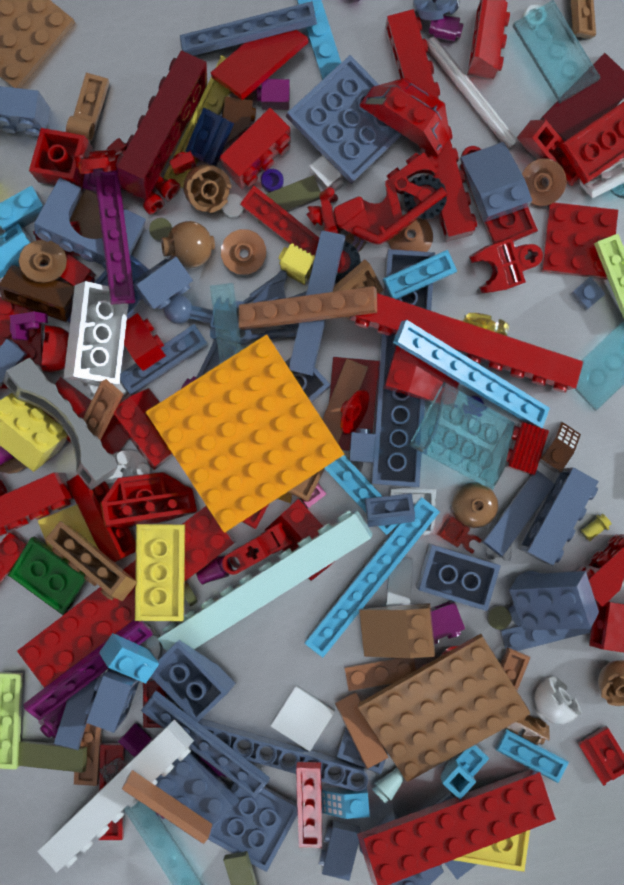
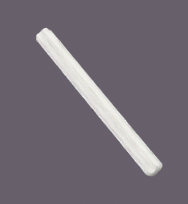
(471, 92)

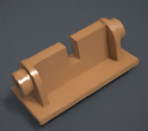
(534, 729)

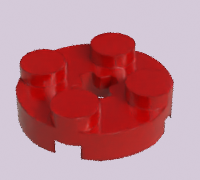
(97, 159)

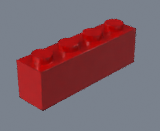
(111, 541)

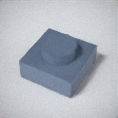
(588, 293)

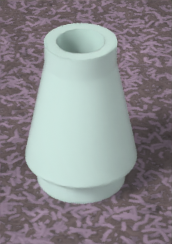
(388, 785)

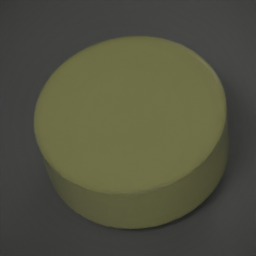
(159, 228)
(189, 595)
(498, 617)

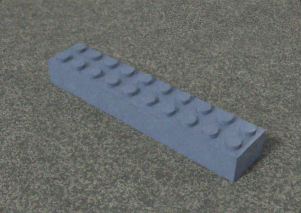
(396, 413)

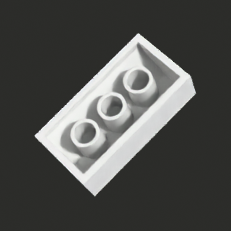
(95, 335)

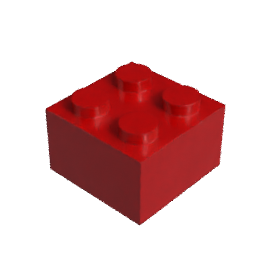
(56, 157)

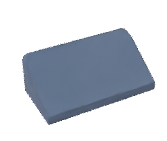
(390, 510)

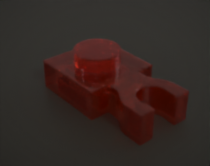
(457, 533)

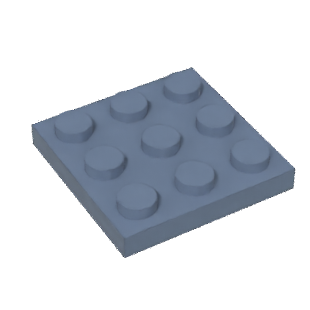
(255, 825)

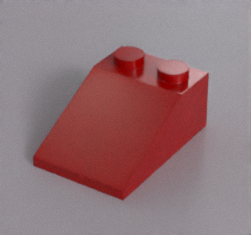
(415, 377)

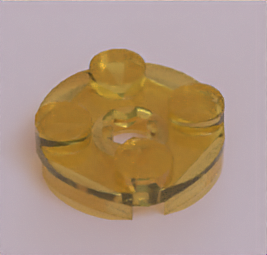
(484, 321)

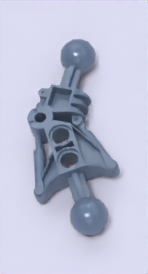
(181, 310)

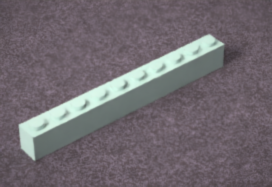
(269, 583)

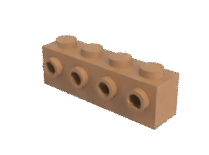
(91, 561)

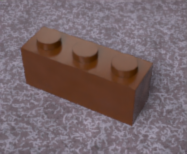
(49, 297)

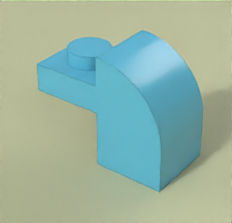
(460, 770)

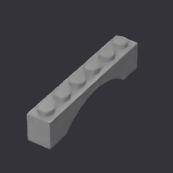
(31, 386)

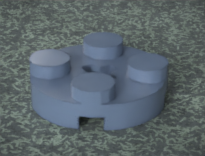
(435, 8)

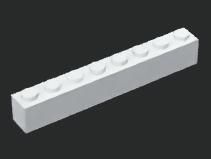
(110, 801)

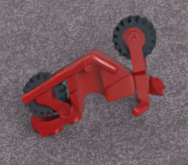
(382, 221)

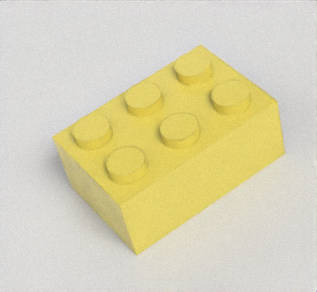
(29, 432)

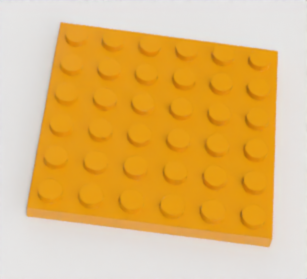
(245, 433)

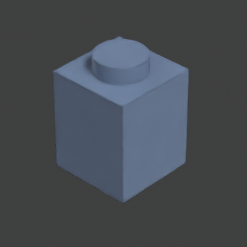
(362, 446)

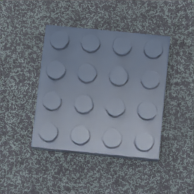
(338, 125)

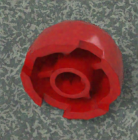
(54, 349)

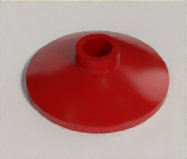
(354, 411)

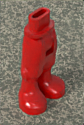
(167, 188)

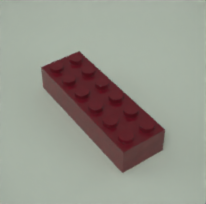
(162, 125)

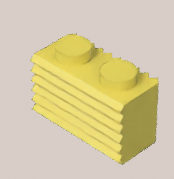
(296, 263)

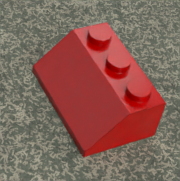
(488, 38)
(139, 428)
(298, 524)

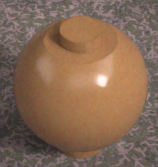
(189, 243)

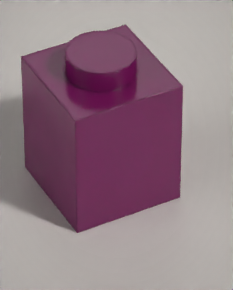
(274, 94)

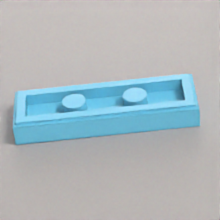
(420, 275)
(531, 755)

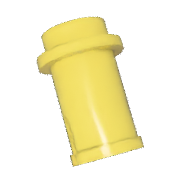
(596, 527)

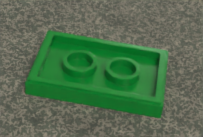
(47, 575)

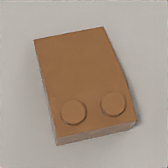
(398, 631)

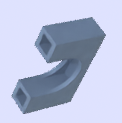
(55, 226)

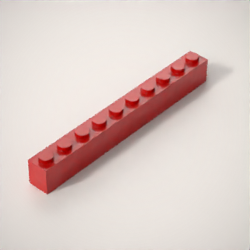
(413, 64)
(478, 344)

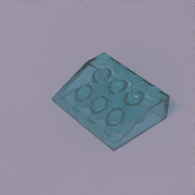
(465, 436)

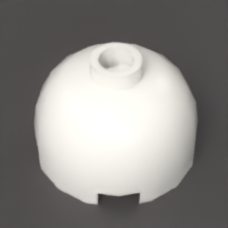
(555, 703)

